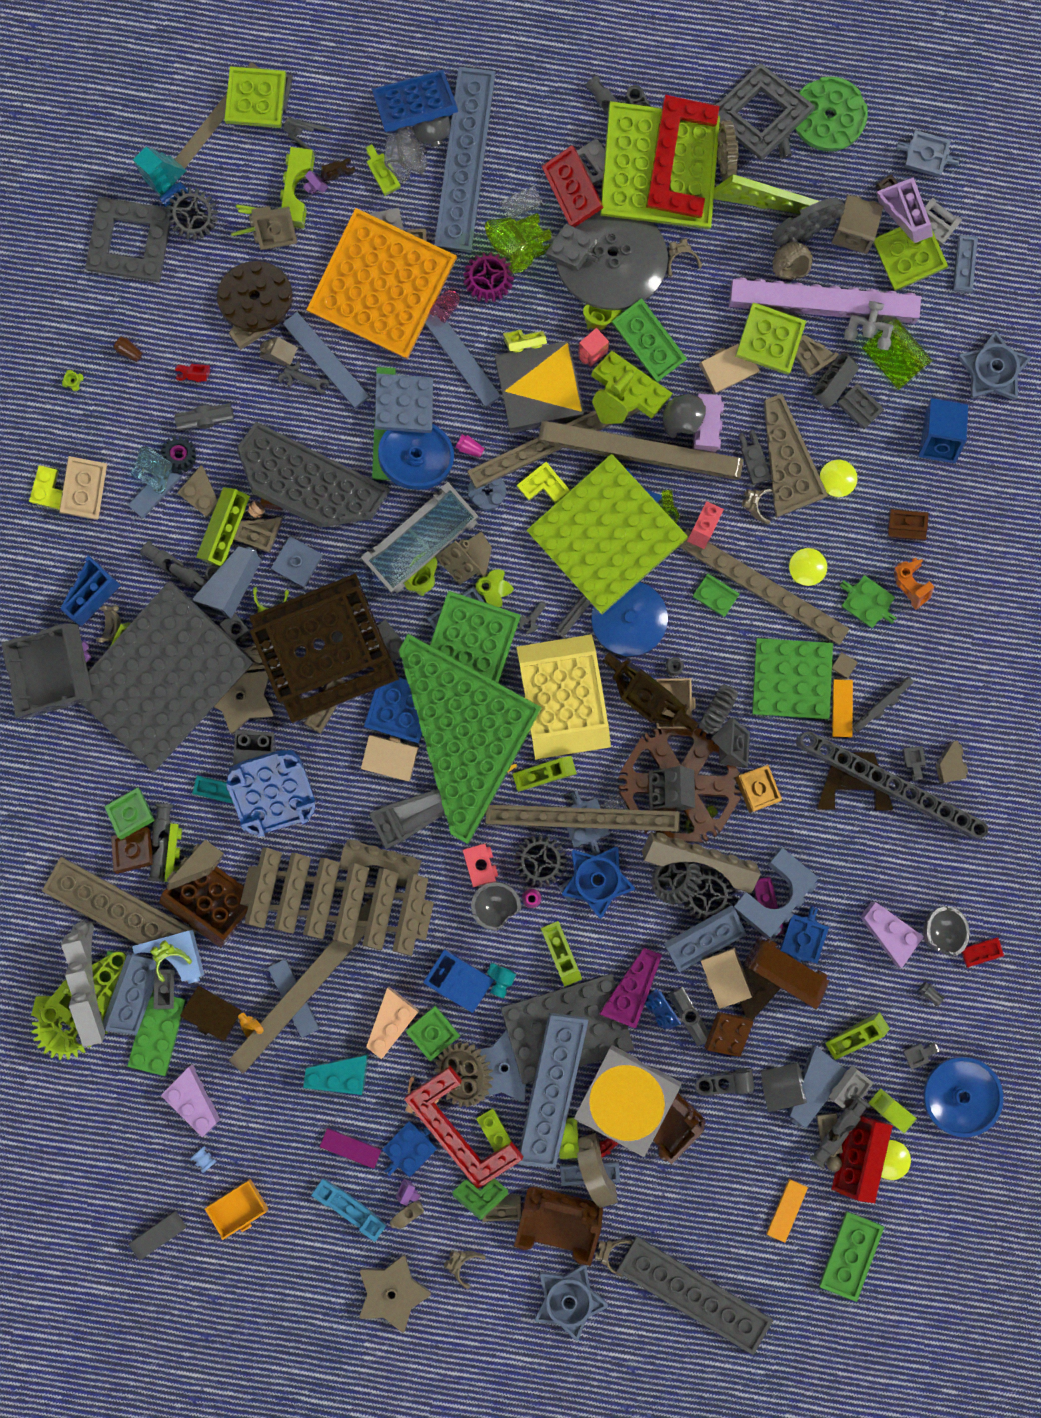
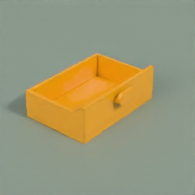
(236, 1209)

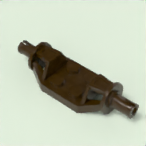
(648, 695)

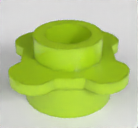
(69, 376)

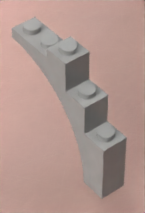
(81, 984)

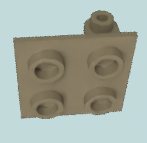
(457, 561)

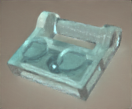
(155, 465)

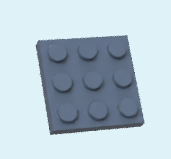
(403, 403)

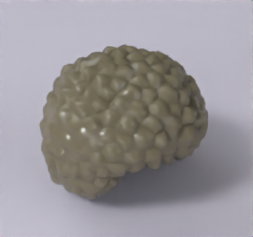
(792, 261)

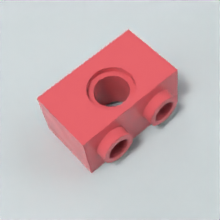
(593, 348)
(705, 525)
(471, 856)

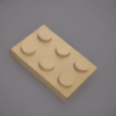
(83, 488)

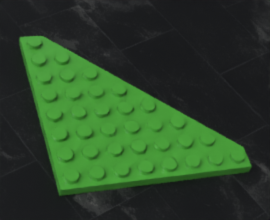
(468, 729)

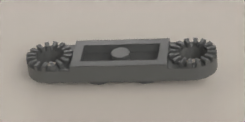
(878, 709)

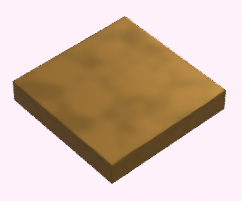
(758, 788)

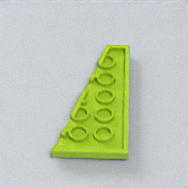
(763, 196)

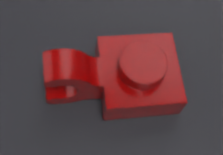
(195, 372)

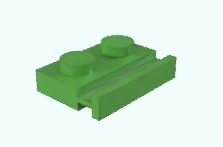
(715, 595)

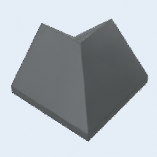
(733, 744)

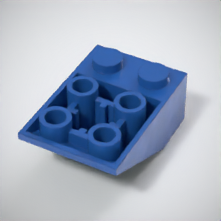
(458, 980)

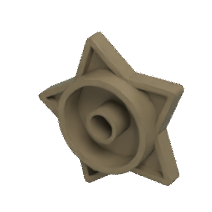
(251, 705)
(396, 1279)

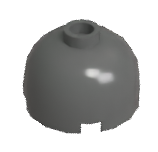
(433, 131)

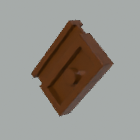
(907, 525)

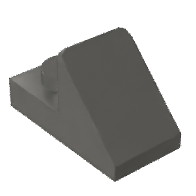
(164, 990)

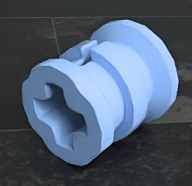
(203, 1159)

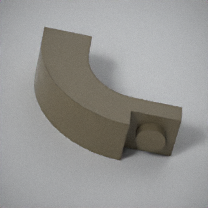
(593, 1172)

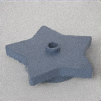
(997, 355)
(505, 1082)
(569, 1315)

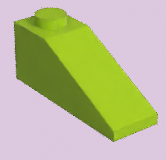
(544, 773)
(561, 953)
(858, 1036)

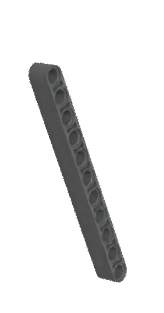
(900, 789)

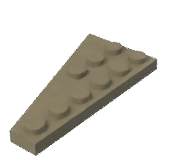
(791, 467)

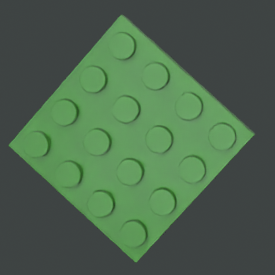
(475, 634)
(792, 678)

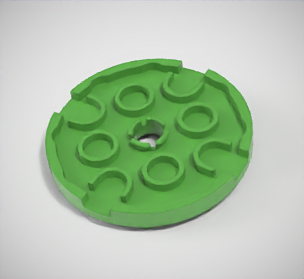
(849, 111)

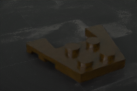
(840, 780)

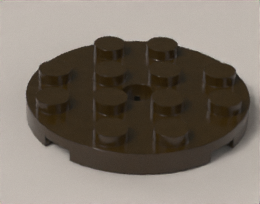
(257, 314)

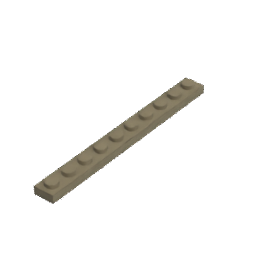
(528, 453)
(767, 590)
(583, 818)

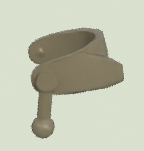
(111, 626)

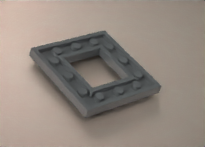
(795, 106)
(98, 254)

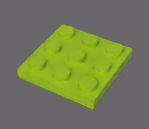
(255, 97)
(908, 261)
(770, 338)

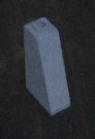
(227, 586)
(819, 1078)

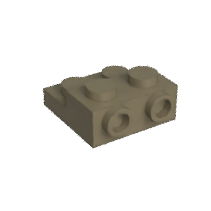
(273, 227)

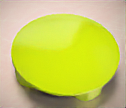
(838, 478)
(808, 567)
(896, 1161)

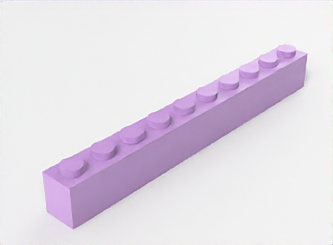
(823, 300)

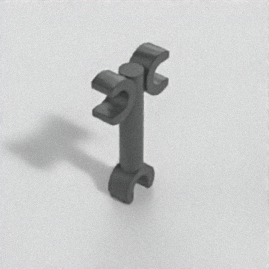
(291, 372)

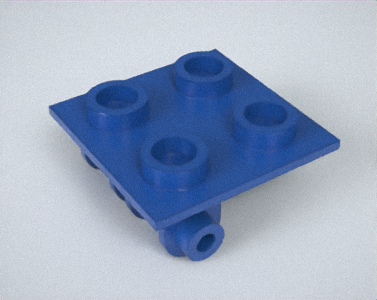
(662, 1010)

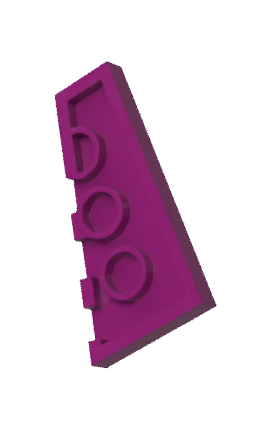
(631, 993)

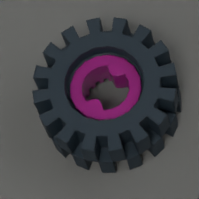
(188, 454)

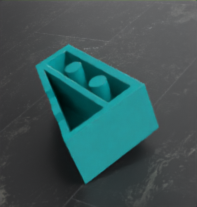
(158, 169)
(340, 1075)

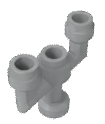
(870, 326)

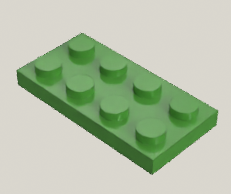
(649, 340)
(156, 1037)
(851, 1256)

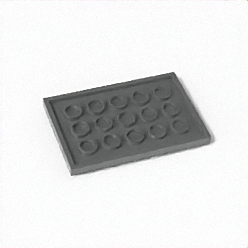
(528, 1021)

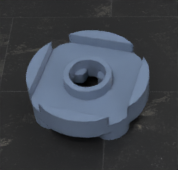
(488, 502)

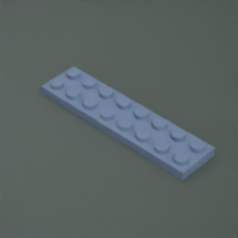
(552, 1090)

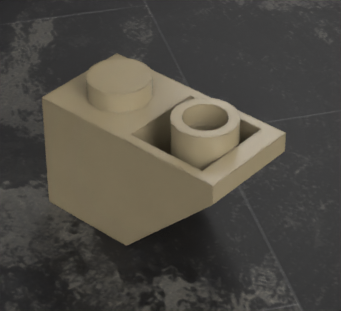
(278, 351)
(480, 552)
(950, 765)

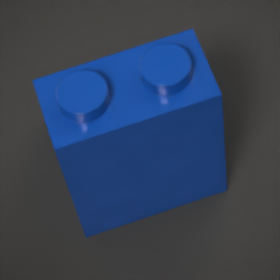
(944, 431)

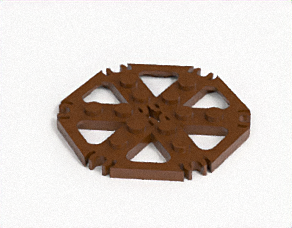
(704, 785)

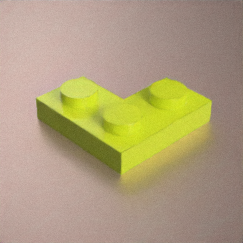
(517, 341)
(543, 479)
(44, 489)

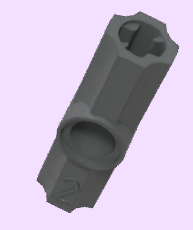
(204, 417)
(683, 1005)

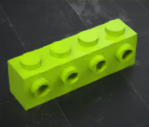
(223, 526)

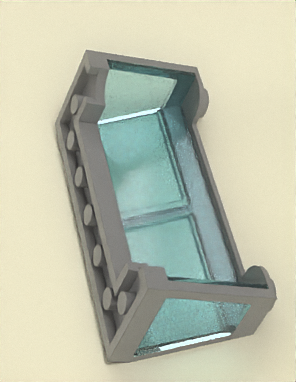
(420, 538)

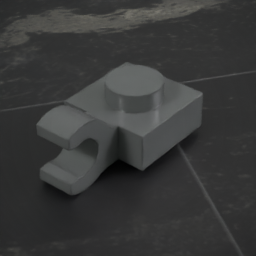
(913, 759)
(918, 1056)

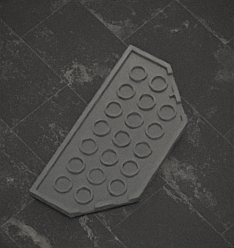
(307, 480)

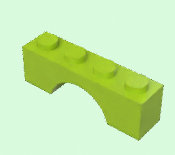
(299, 163)

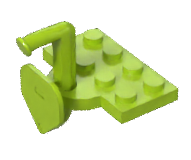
(625, 391)

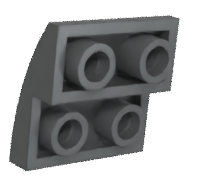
(783, 1087)

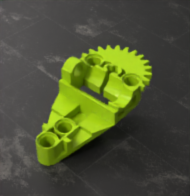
(50, 1031)

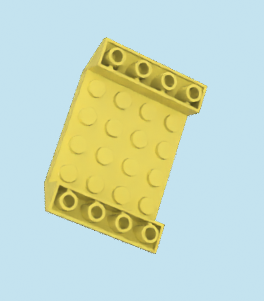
(568, 686)

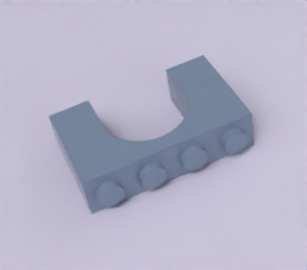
(799, 880)

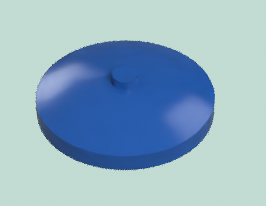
(416, 458)
(632, 623)
(963, 1096)

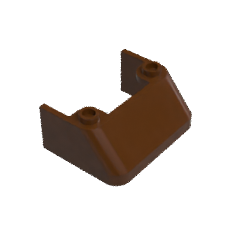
(787, 972)

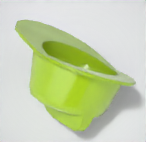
(598, 317)
(423, 579)

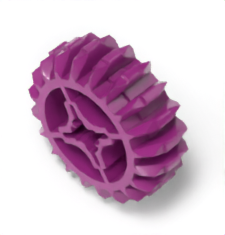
(481, 278)

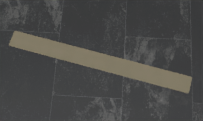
(204, 131)

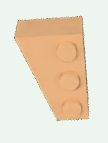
(390, 1022)

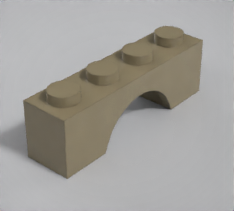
(372, 855)

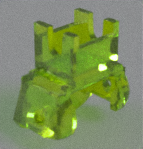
(518, 240)

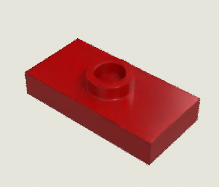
(982, 952)

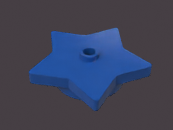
(611, 885)

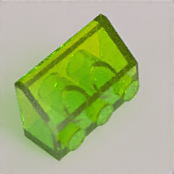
(902, 360)

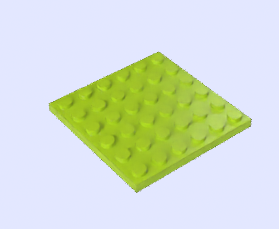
(630, 158)
(607, 534)

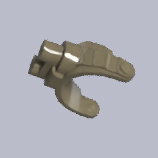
(676, 248)
(751, 503)
(407, 1214)
(605, 1248)
(457, 1260)

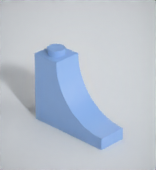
(185, 942)

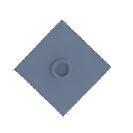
(297, 562)

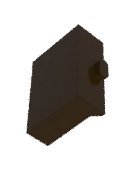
(211, 1013)

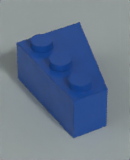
(89, 592)

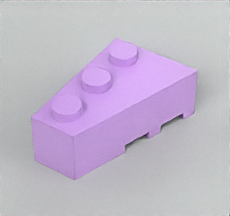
(907, 209)
(708, 434)
(892, 933)
(192, 1102)

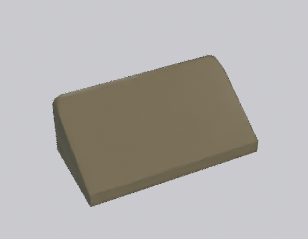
(507, 1209)

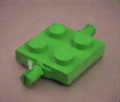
(868, 601)

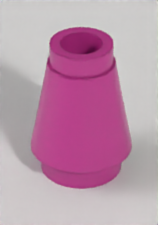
(469, 446)
(527, 893)

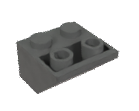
(252, 745)
(672, 789)

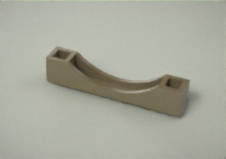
(665, 850)

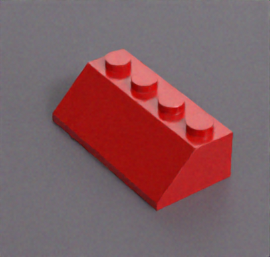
(863, 1160)

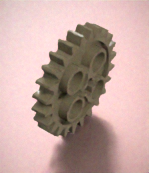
(727, 150)
(464, 1057)

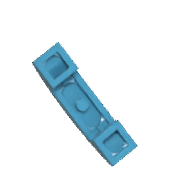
(350, 1209)

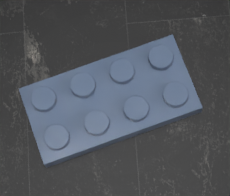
(705, 938)
(131, 995)

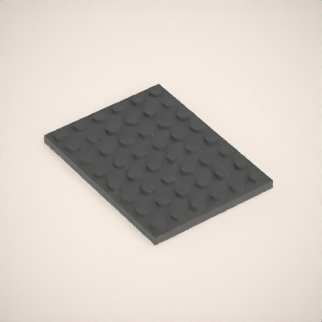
(164, 676)

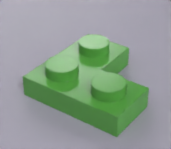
(478, 1201)

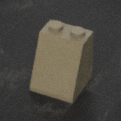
(858, 224)

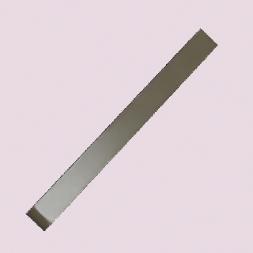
(640, 450)
(296, 997)

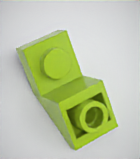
(892, 1110)

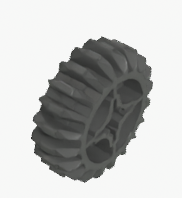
(195, 197)
(718, 709)
(545, 844)
(682, 882)
(706, 904)

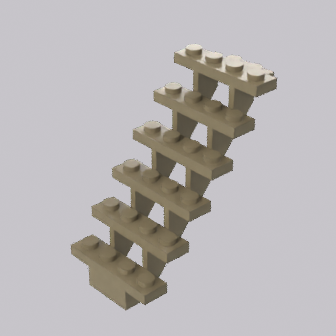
(413, 917)

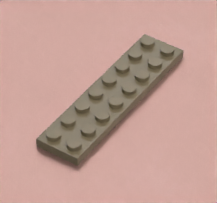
(110, 904)

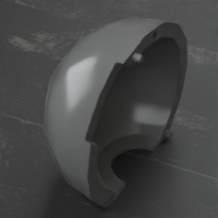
(683, 414)
(494, 905)
(946, 931)

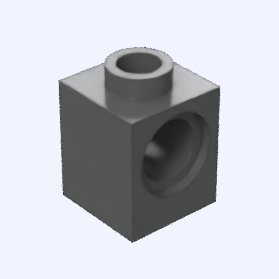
(228, 625)

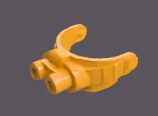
(249, 1024)

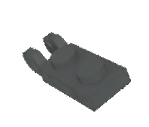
(754, 459)

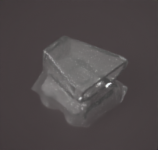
(404, 153)

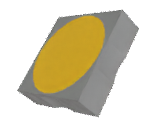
(628, 1101)

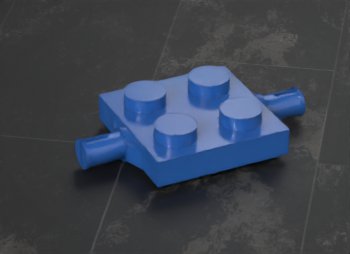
(804, 937)
(409, 1149)

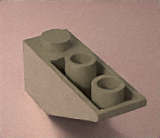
(199, 864)

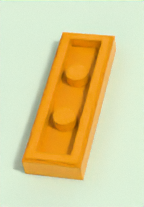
(842, 708)
(787, 1210)

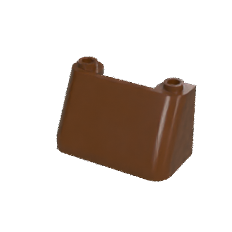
(678, 1130)
(560, 1222)

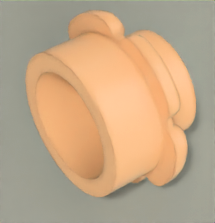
(255, 509)

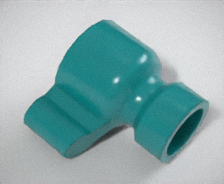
(503, 977)

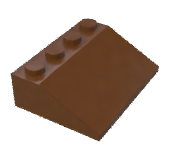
(208, 905)

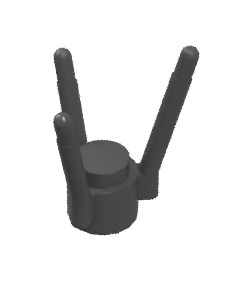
(295, 127)

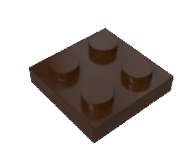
(132, 851)
(729, 1034)

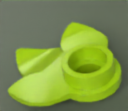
(497, 587)

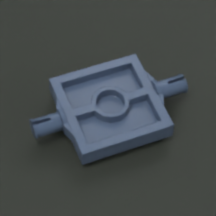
(927, 153)
(586, 835)

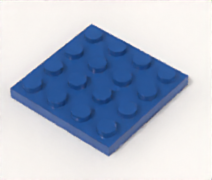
(414, 100)

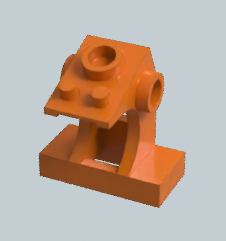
(914, 591)

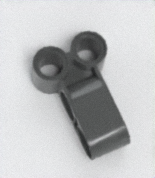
(740, 1081)

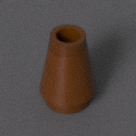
(127, 349)

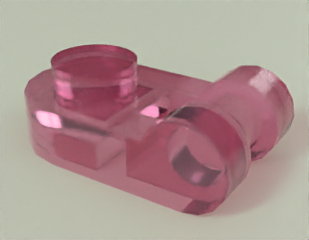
(448, 300)

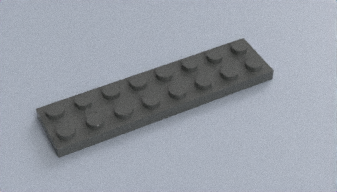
(695, 1295)

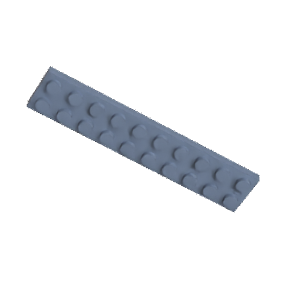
(465, 160)

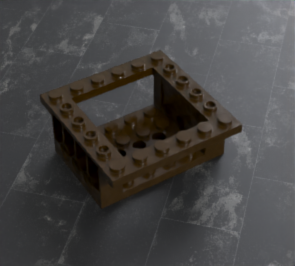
(317, 616)

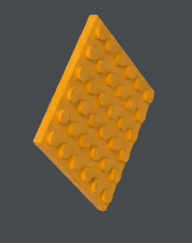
(381, 283)

